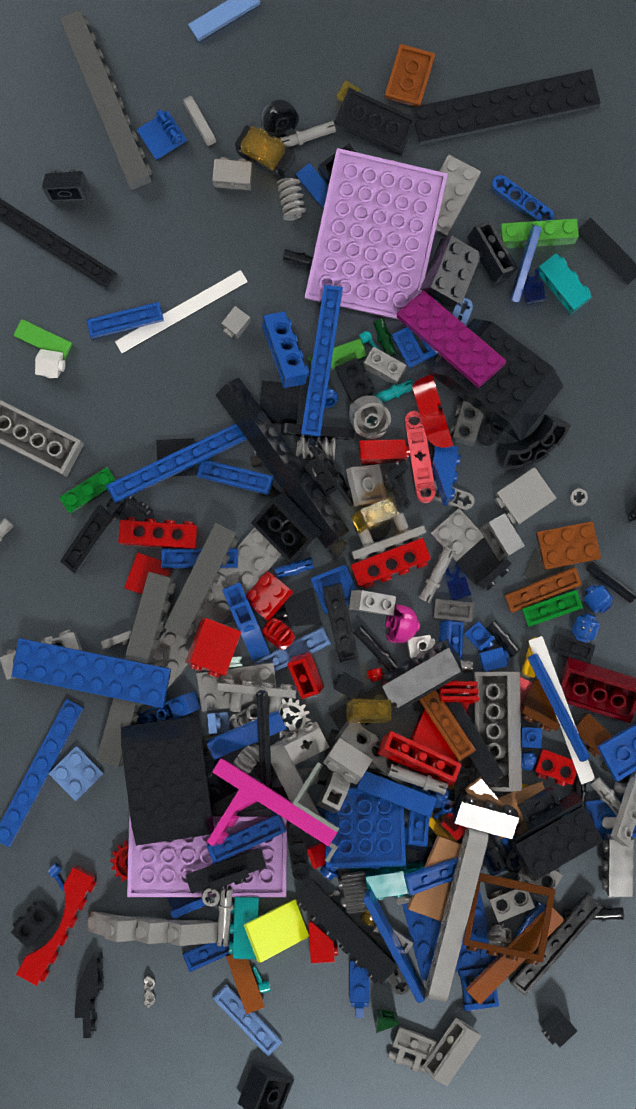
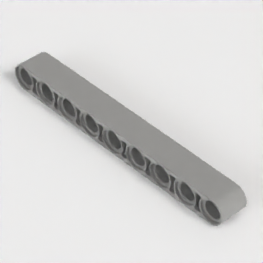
(456, 914)

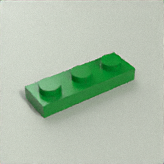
(87, 490)
(552, 608)

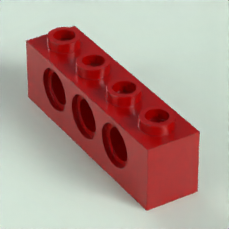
(130, 524)
(416, 548)
(419, 758)

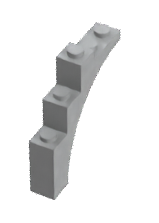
(152, 931)

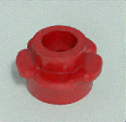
(375, 674)

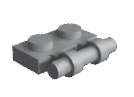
(413, 1043)

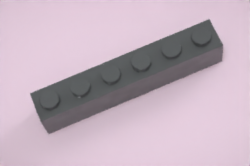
(200, 581)

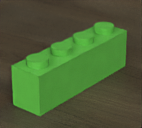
(552, 233)

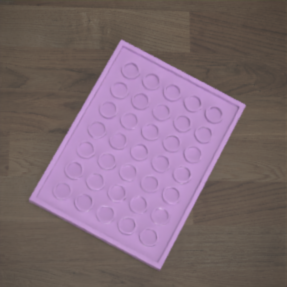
(376, 232)

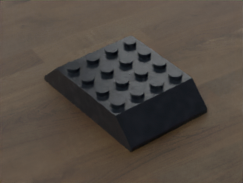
(516, 392)
(166, 780)

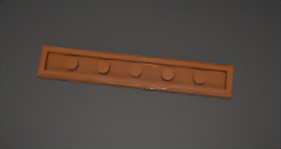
(502, 966)

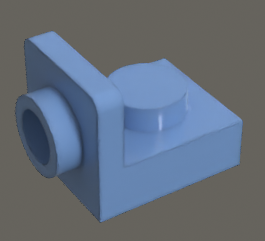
(218, 722)

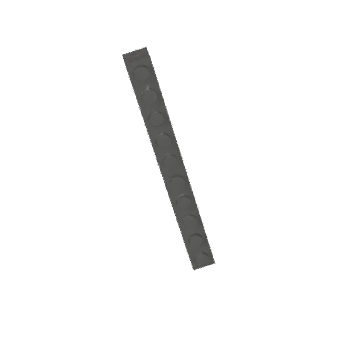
(106, 102)
(141, 648)

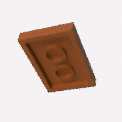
(409, 75)
(568, 545)

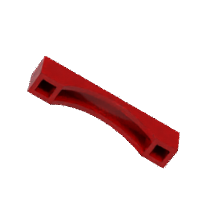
(76, 889)

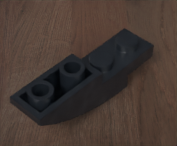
(89, 987)

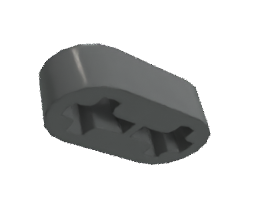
(392, 978)

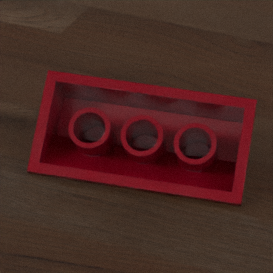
(599, 689)

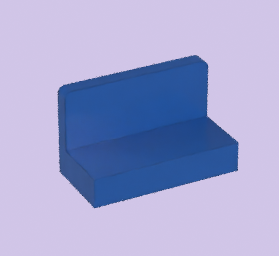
(184, 905)

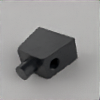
(300, 610)

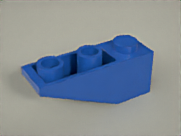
(443, 468)
(173, 709)

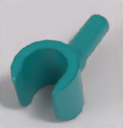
(366, 337)
(263, 986)

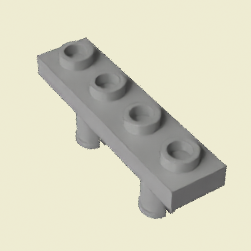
(404, 534)
(248, 687)
(626, 819)

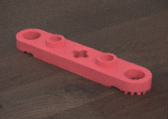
(422, 469)

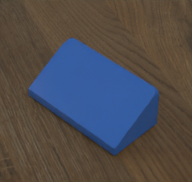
(454, 633)

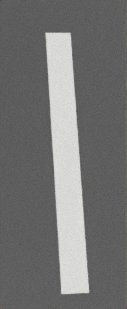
(182, 311)
(583, 768)

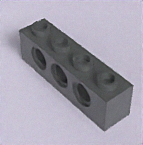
(369, 740)

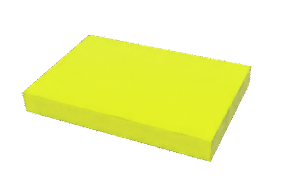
(276, 930)

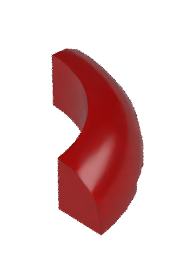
(432, 416)

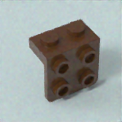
(538, 708)

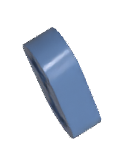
(464, 317)

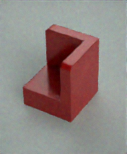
(455, 830)

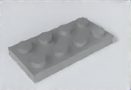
(458, 187)
(214, 700)

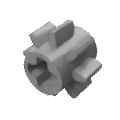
(499, 935)

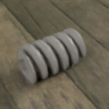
(290, 198)
(302, 447)

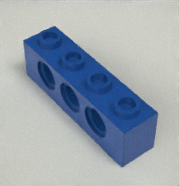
(289, 375)

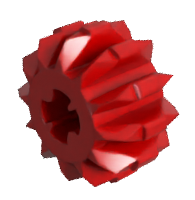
(278, 633)

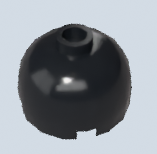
(279, 118)

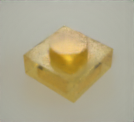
(342, 93)

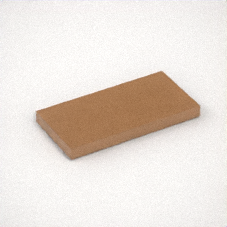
(434, 900)

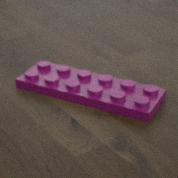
(451, 339)

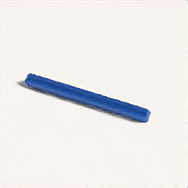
(558, 707)

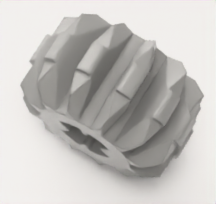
(248, 758)

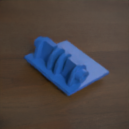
(161, 134)

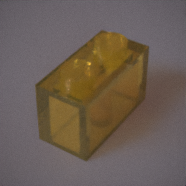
(262, 147)
(374, 515)
(369, 711)

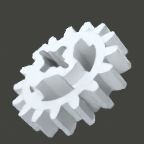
(302, 714)

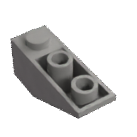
(333, 793)

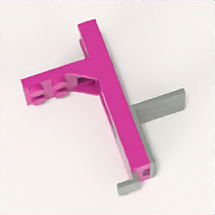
(253, 791)

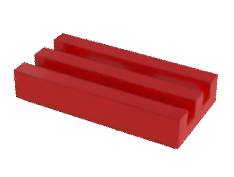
(459, 684)

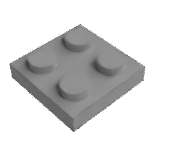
(366, 484)
(457, 534)

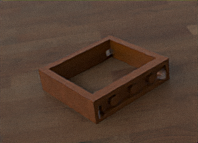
(512, 954)

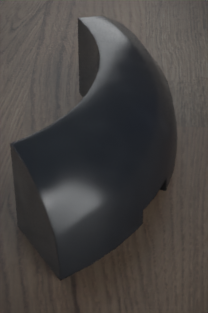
(535, 446)

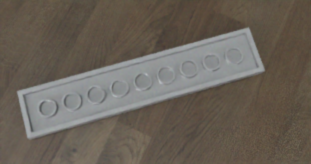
(254, 559)

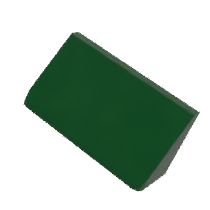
(385, 1020)

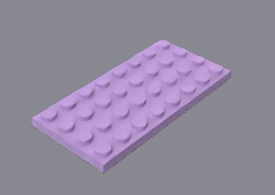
(162, 866)

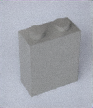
(524, 497)

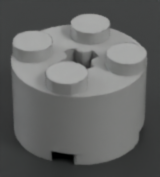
(375, 409)

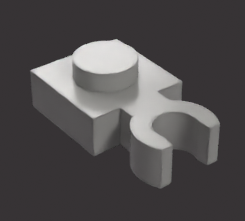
(122, 639)

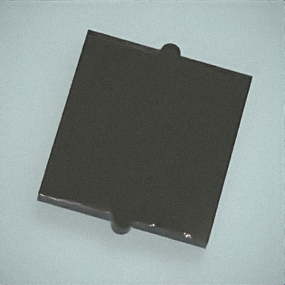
(535, 568)

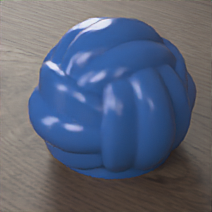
(331, 398)
(528, 760)
(441, 798)

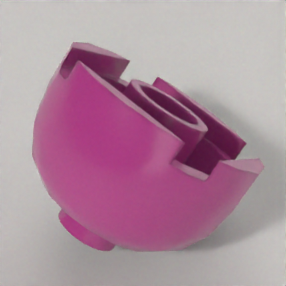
(402, 624)

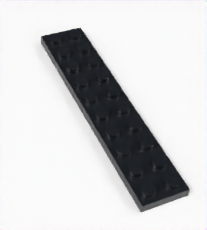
(506, 106)

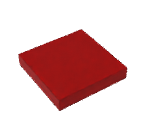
(140, 569)

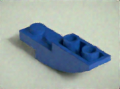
(246, 621)

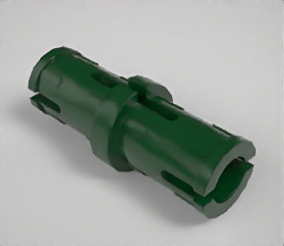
(384, 337)

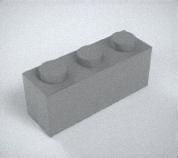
(451, 1051)

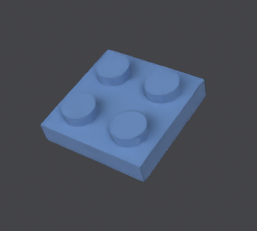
(76, 773)

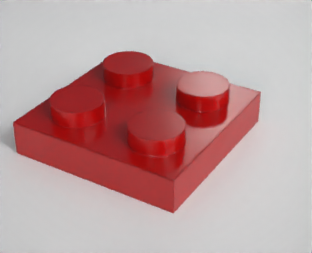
(268, 595)

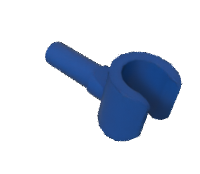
(445, 809)
(53, 871)

